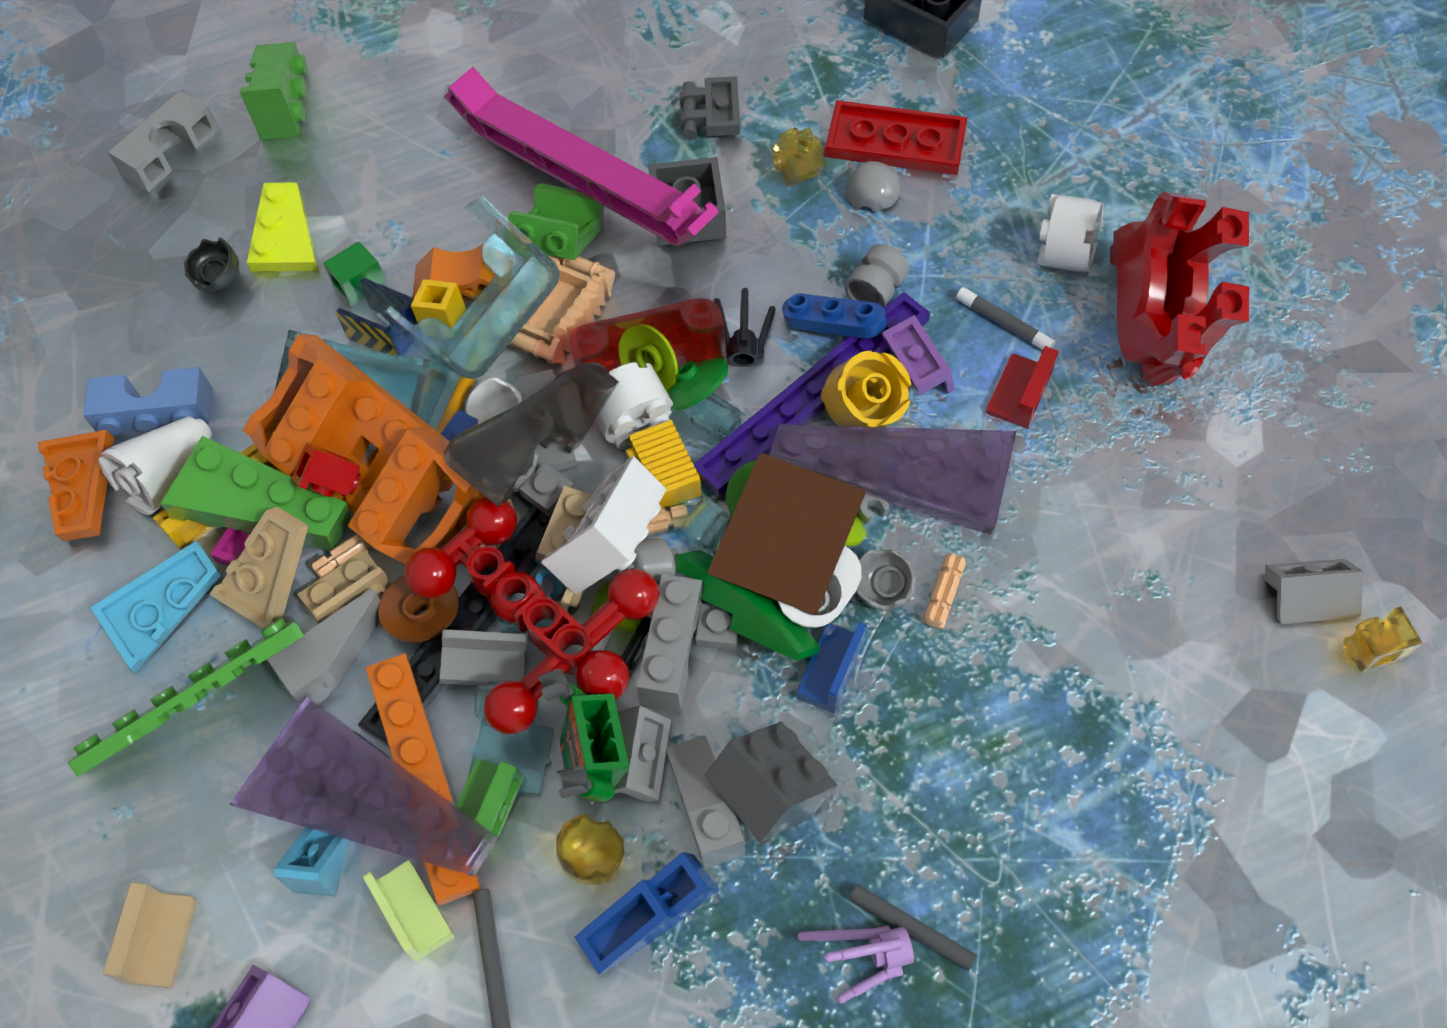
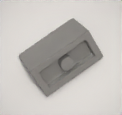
(1316, 590)
(481, 657)
(646, 747)

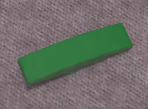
(753, 613)

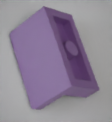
(918, 355)
(262, 1003)

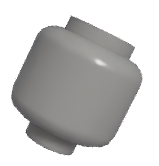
(655, 558)

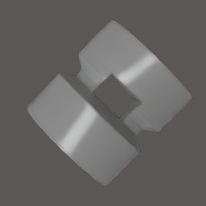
(877, 275)

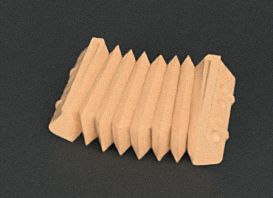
(570, 305)

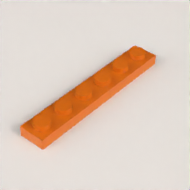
(416, 750)

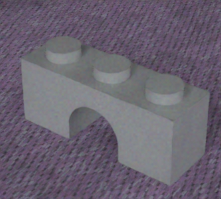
(177, 121)
(668, 644)

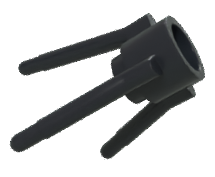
(744, 347)

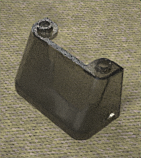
(501, 443)

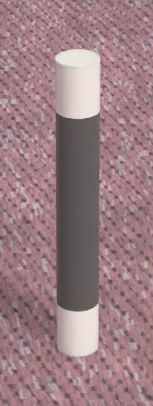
(1004, 319)

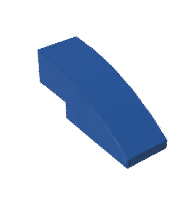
(646, 912)

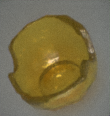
(589, 850)

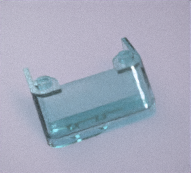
(499, 312)

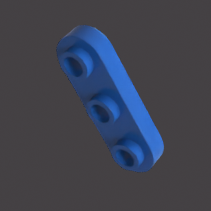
(834, 315)

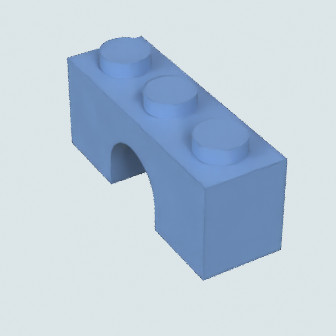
(116, 405)

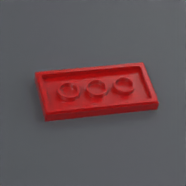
(896, 137)

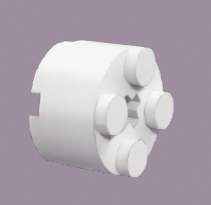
(1070, 233)
(634, 404)

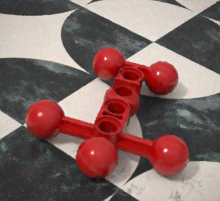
(513, 704)

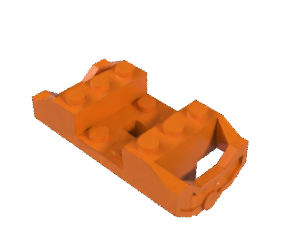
(343, 411)

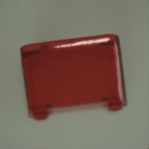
(691, 328)

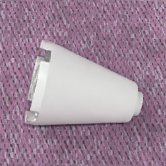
(152, 461)

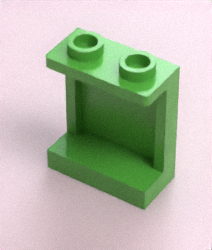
(560, 221)

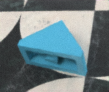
(313, 863)

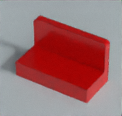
(1022, 387)

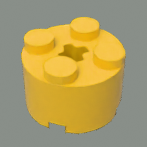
(867, 391)

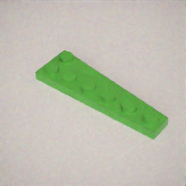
(132, 726)

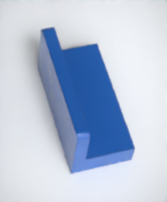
(831, 667)

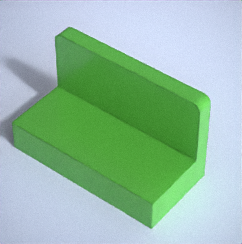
(490, 794)

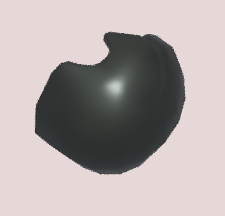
(212, 265)

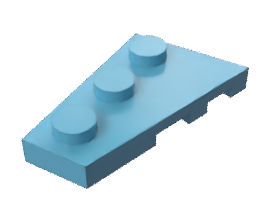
(155, 603)

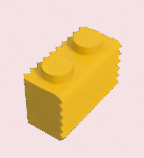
(667, 460)

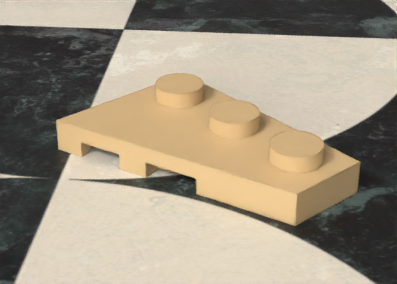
(263, 574)

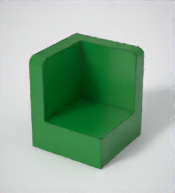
(349, 267)

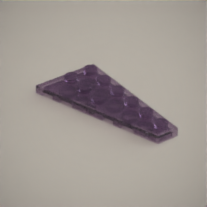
(926, 470)
(347, 787)

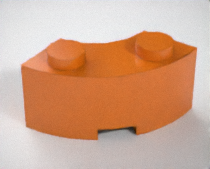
(462, 268)

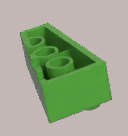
(235, 491)

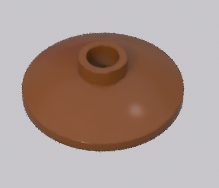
(400, 611)

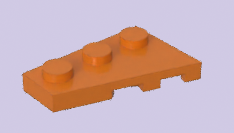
(76, 483)

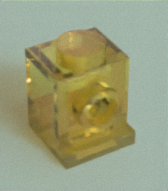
(1382, 642)

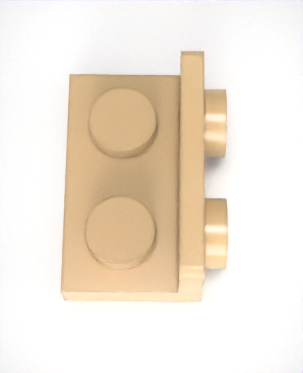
(344, 586)

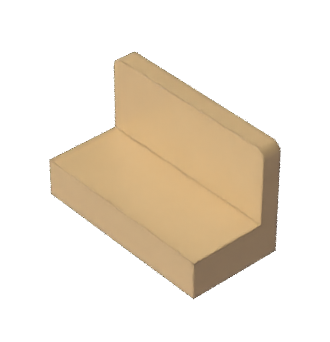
(150, 937)

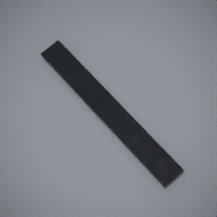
(472, 615)

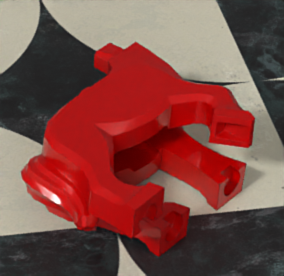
(1167, 286)

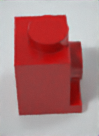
(326, 472)

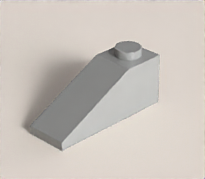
(328, 650)
(709, 815)

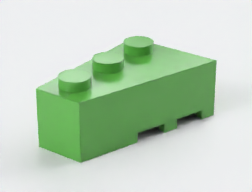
(276, 90)

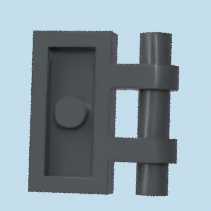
(721, 109)

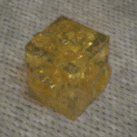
(798, 155)

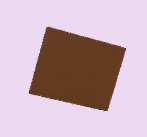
(787, 533)

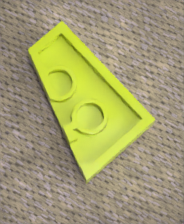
(281, 232)

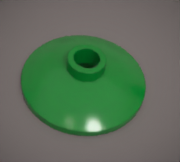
(697, 382)

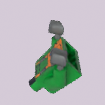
(589, 740)

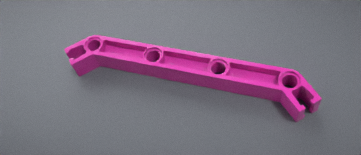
(579, 163)

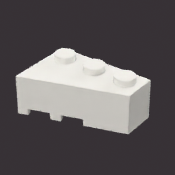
(610, 529)

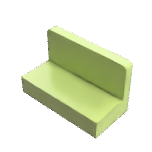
(410, 910)

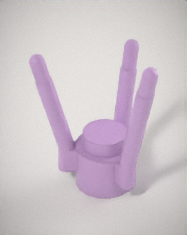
(886, 946)

